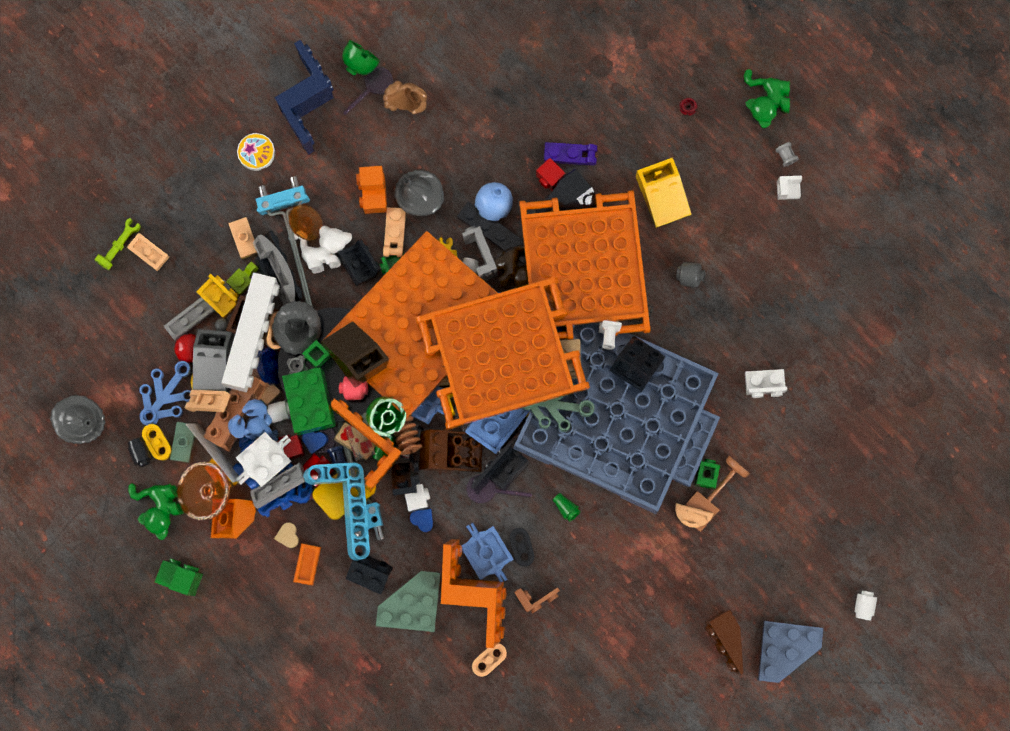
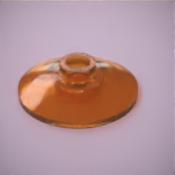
(305, 222)

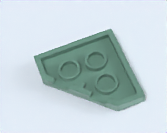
(412, 605)

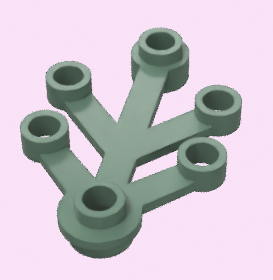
(554, 404)

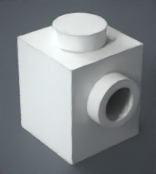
(418, 500)

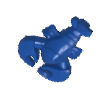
(284, 500)

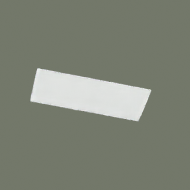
(214, 451)

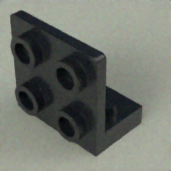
(637, 363)

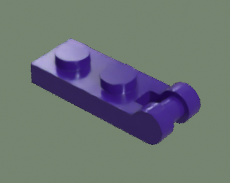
(570, 153)

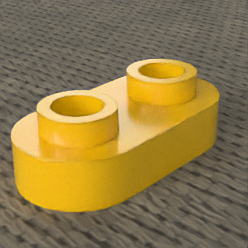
(156, 443)

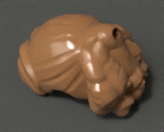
(405, 97)

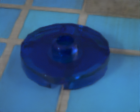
(268, 366)

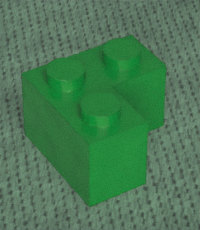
(179, 578)

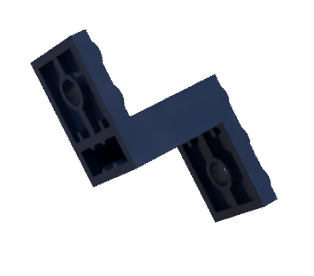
(305, 96)

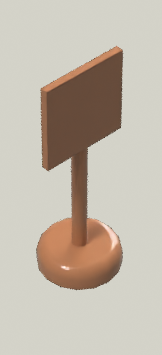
(700, 502)

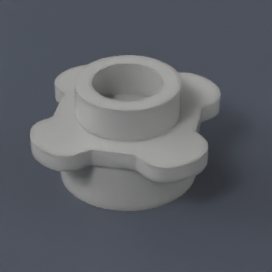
(292, 362)

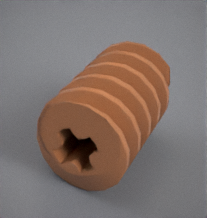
(406, 439)

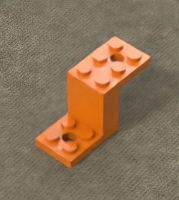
(472, 592)

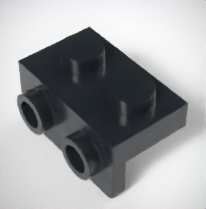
(359, 263)
(369, 573)

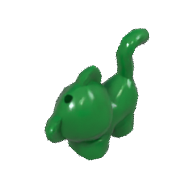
(765, 107)
(157, 518)

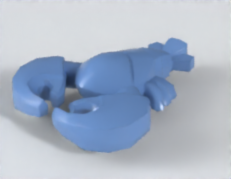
(255, 425)

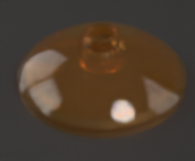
(195, 487)

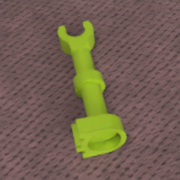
(117, 245)

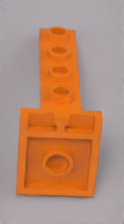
(384, 444)

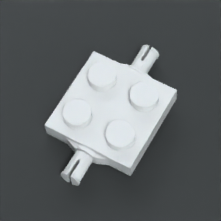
(263, 459)

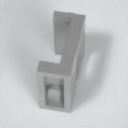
(488, 270)

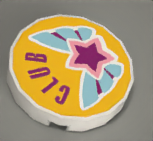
(256, 151)

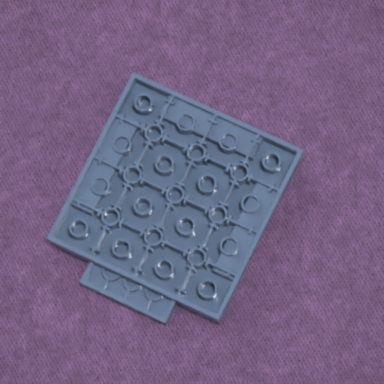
(633, 437)

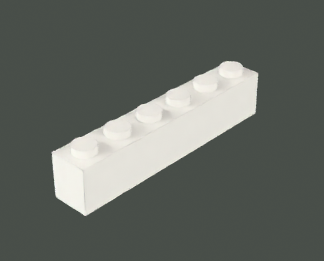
(250, 332)

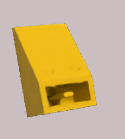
(663, 192)

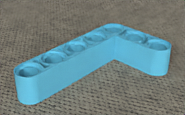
(349, 501)

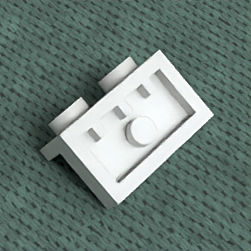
(765, 382)

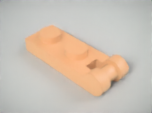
(394, 232)
(207, 400)

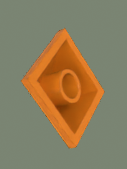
(233, 519)

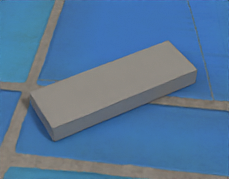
(278, 486)

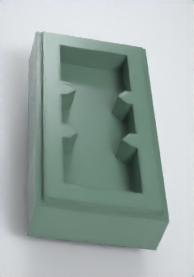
(182, 443)

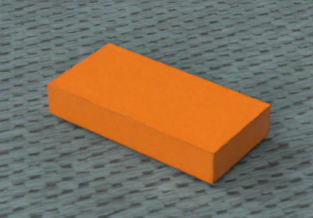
(307, 564)

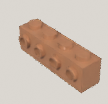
(218, 430)

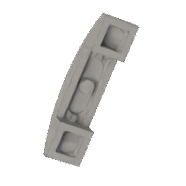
(267, 250)

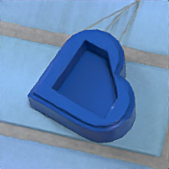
(315, 441)
(422, 519)

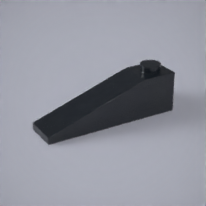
(572, 193)

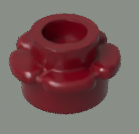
(688, 102)

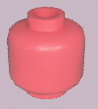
(352, 393)

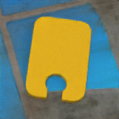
(331, 498)

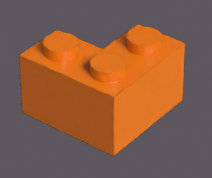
(373, 186)

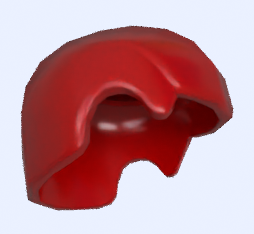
(184, 347)

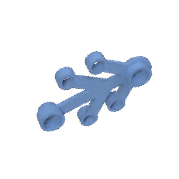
(163, 396)

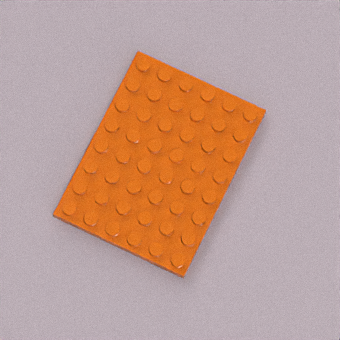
(416, 285)

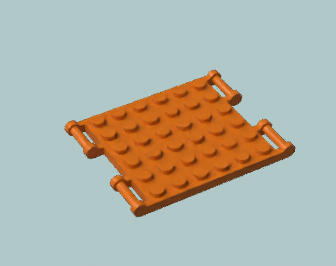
(594, 260)
(502, 353)

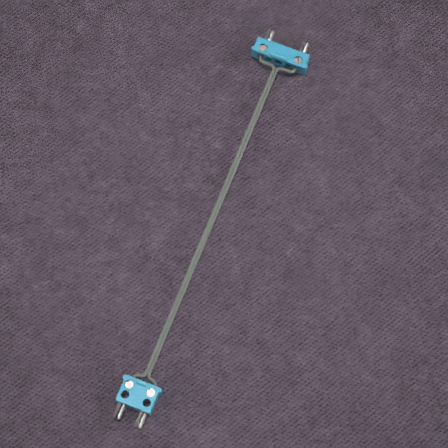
(283, 200)

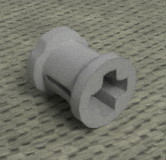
(787, 154)

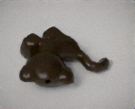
(509, 265)

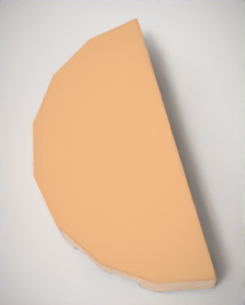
(692, 516)

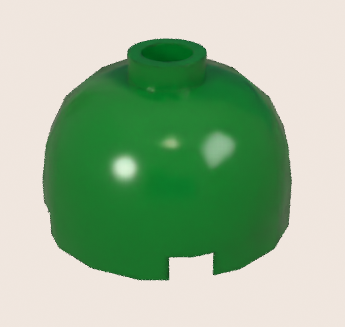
(358, 59)
(385, 418)

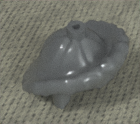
(419, 193)
(296, 327)
(77, 419)

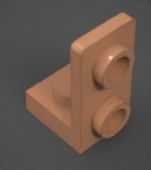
(524, 598)

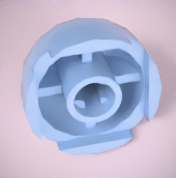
(494, 201)

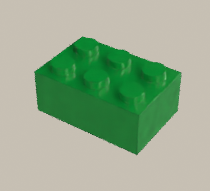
(309, 401)

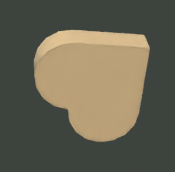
(287, 535)

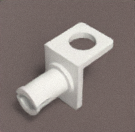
(609, 330)

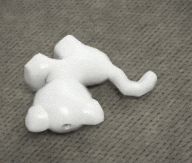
(331, 242)

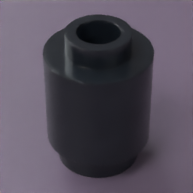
(139, 452)

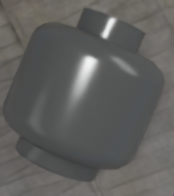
(690, 274)

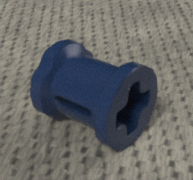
(337, 455)

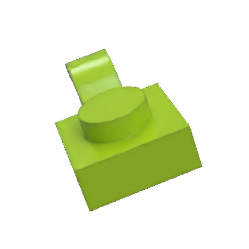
(241, 279)

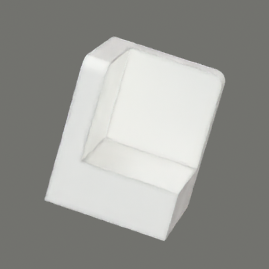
(789, 187)

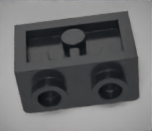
(405, 477)

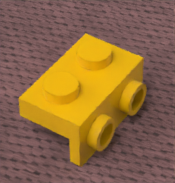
(217, 296)

